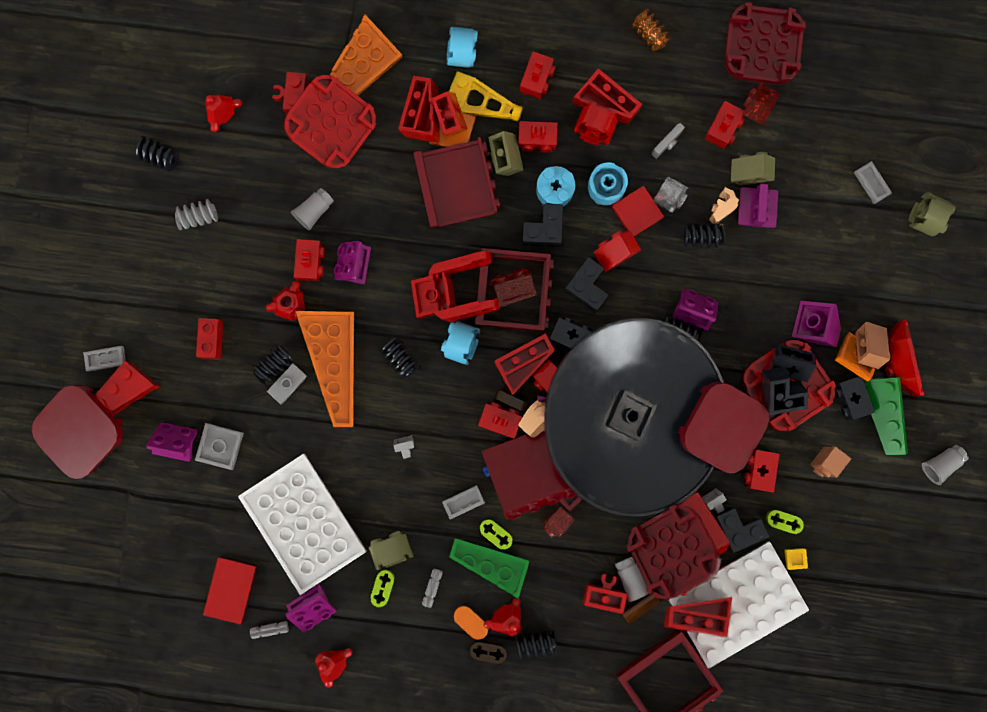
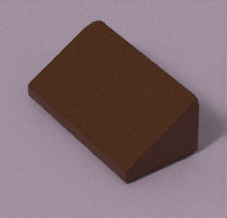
(640, 607)

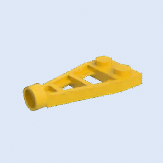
(464, 84)

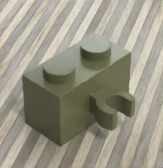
(505, 153)
(753, 169)

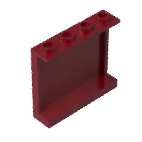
(456, 183)
(525, 475)

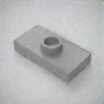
(669, 141)
(872, 182)
(104, 358)
(287, 384)
(463, 502)

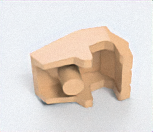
(723, 208)
(533, 419)

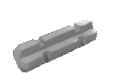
(432, 588)
(268, 630)

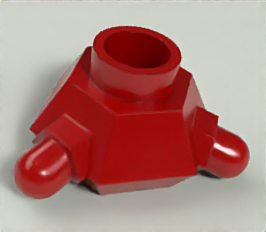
(220, 109)
(287, 302)
(506, 619)
(332, 664)

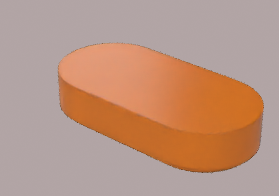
(470, 622)

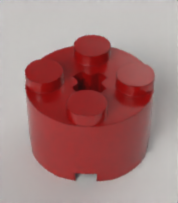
(596, 124)

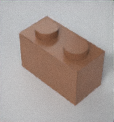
(872, 345)
(830, 462)

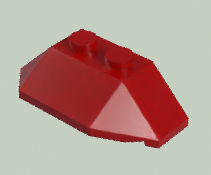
(903, 359)

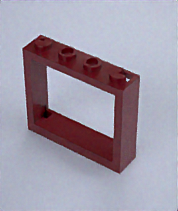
(546, 285)
(696, 704)

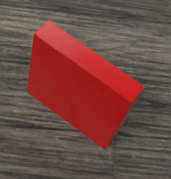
(637, 211)

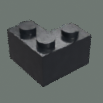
(545, 233)
(582, 286)
(780, 394)
(740, 534)

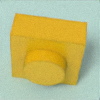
(796, 559)

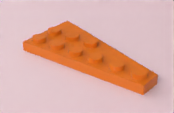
(365, 58)
(331, 350)

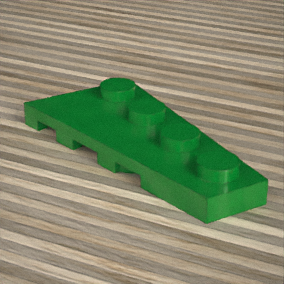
(889, 413)
(493, 565)

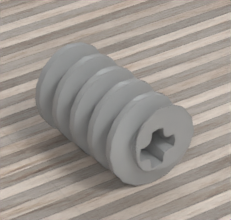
(195, 215)

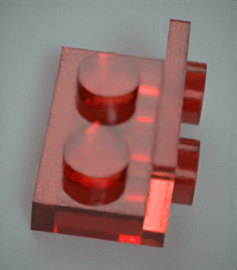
(514, 287)

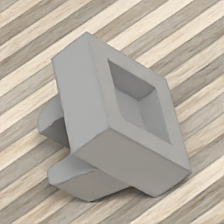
(404, 445)
(714, 500)

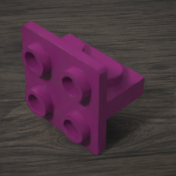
(758, 207)
(352, 262)
(696, 309)
(172, 441)
(310, 609)

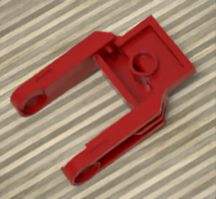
(436, 293)

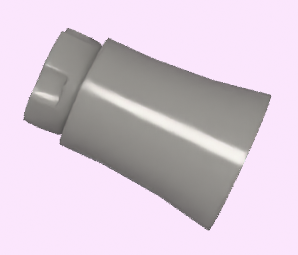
(312, 208)
(944, 464)
(631, 579)

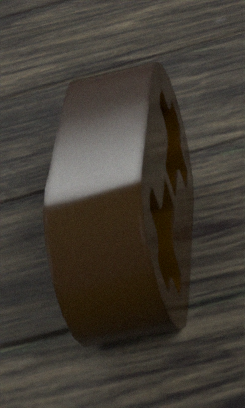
(511, 401)
(486, 657)

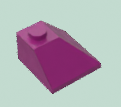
(817, 323)

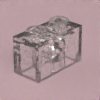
(671, 195)

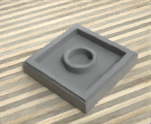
(219, 446)

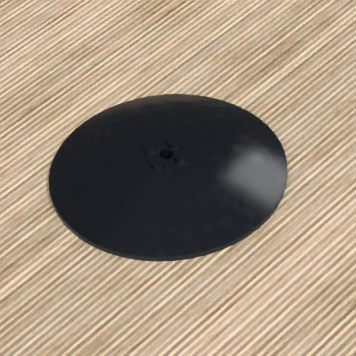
(594, 446)

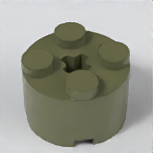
(931, 214)
(390, 551)

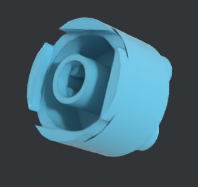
(460, 47)
(613, 175)
(555, 176)
(461, 342)

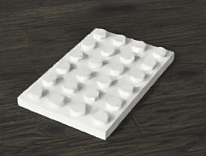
(302, 524)
(761, 602)

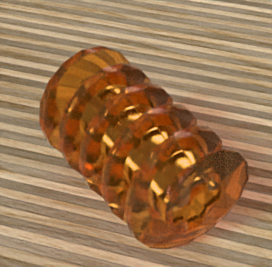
(650, 30)

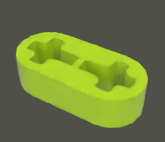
(786, 517)
(492, 537)
(378, 586)

